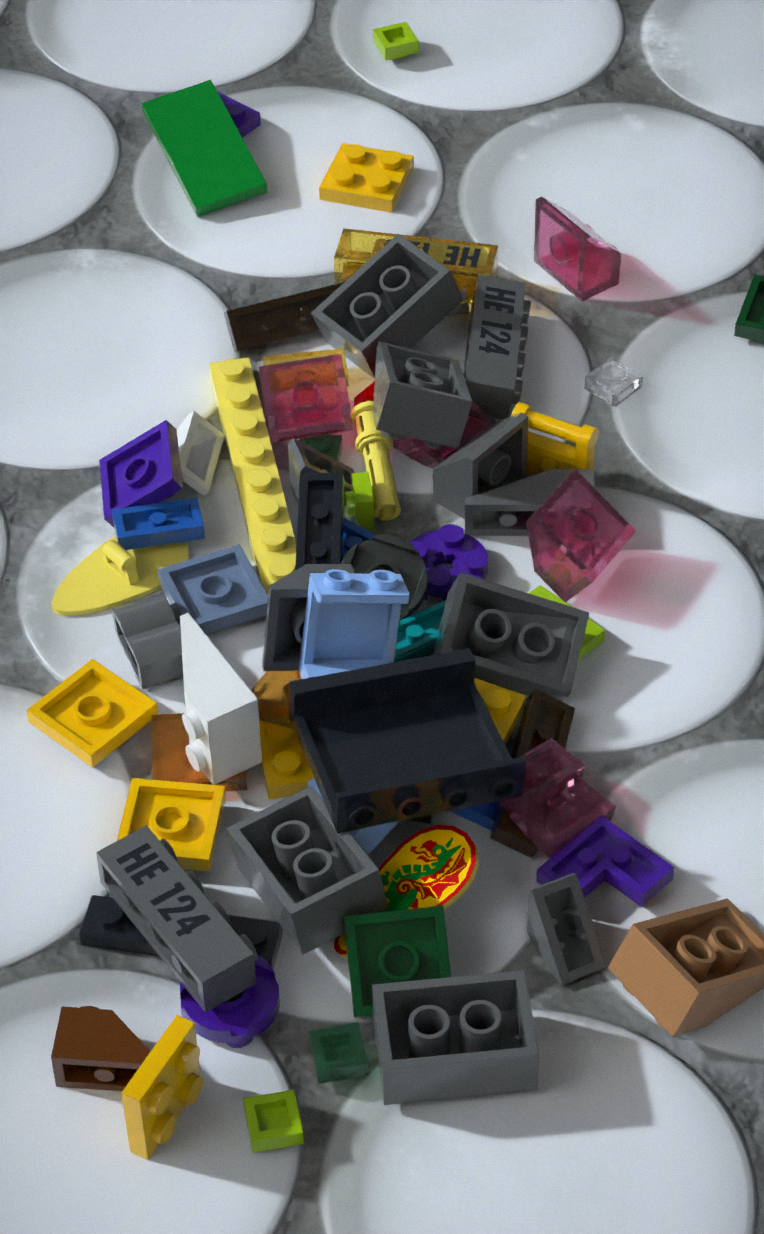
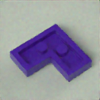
(612, 856)

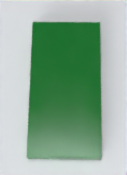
(204, 148)

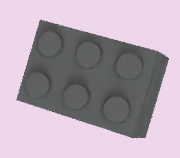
(388, 300)
(306, 869)
(455, 1037)

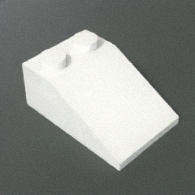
(219, 709)

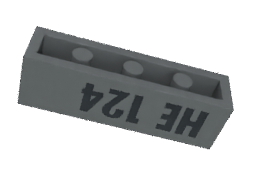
(494, 344)
(178, 918)

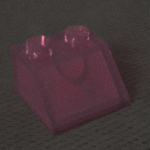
(573, 251)
(306, 398)
(575, 536)

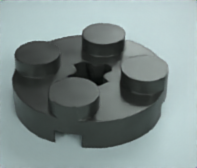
(397, 556)

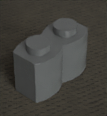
(151, 639)

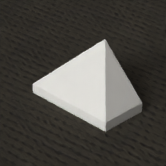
(198, 451)

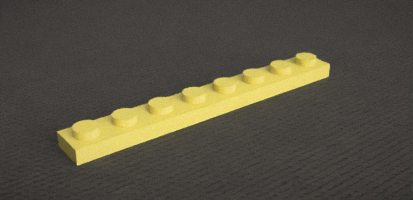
(254, 470)

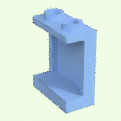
(350, 621)

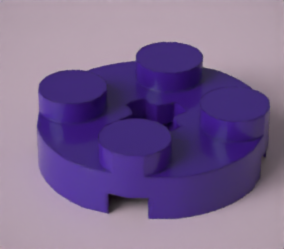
(451, 547)
(237, 1020)

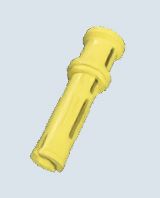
(375, 450)

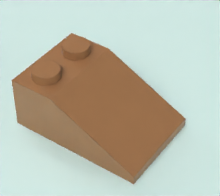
(692, 964)

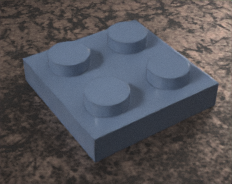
(216, 589)

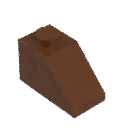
(95, 1050)

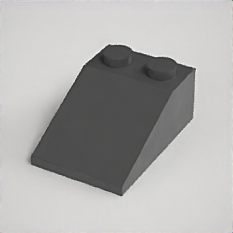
(420, 396)
(513, 635)

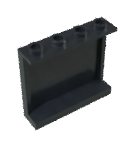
(402, 741)

